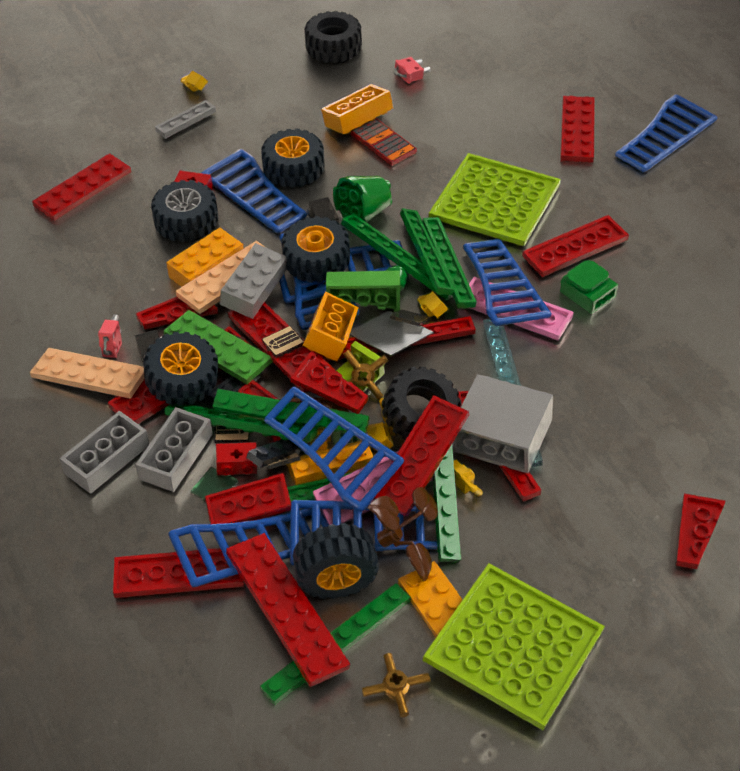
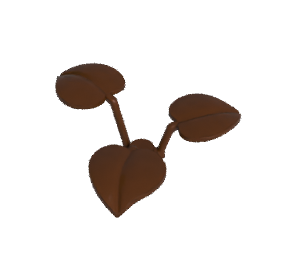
(387, 513)

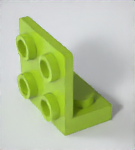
(362, 355)

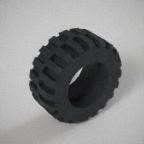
(333, 37)
(414, 382)

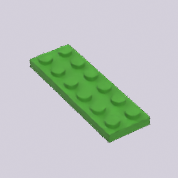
(233, 354)

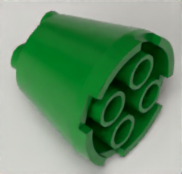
(362, 196)

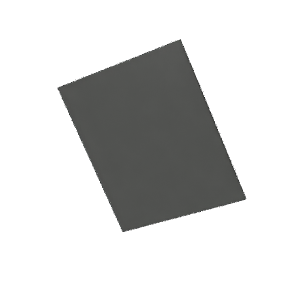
(389, 334)

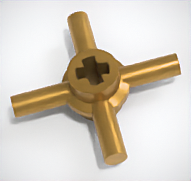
(370, 369)
(396, 691)

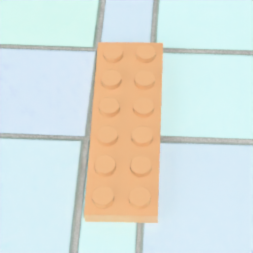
(206, 289)
(88, 372)

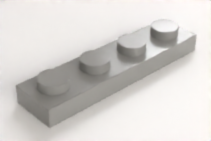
(185, 119)

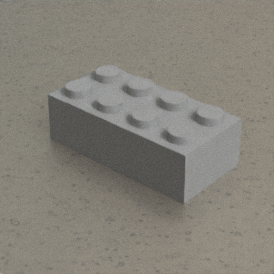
(253, 280)
(174, 449)
(104, 452)

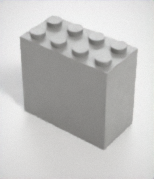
(504, 423)

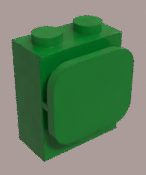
(589, 286)

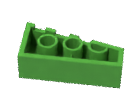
(366, 287)

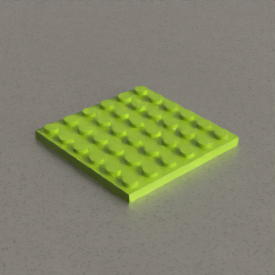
(495, 199)
(514, 645)

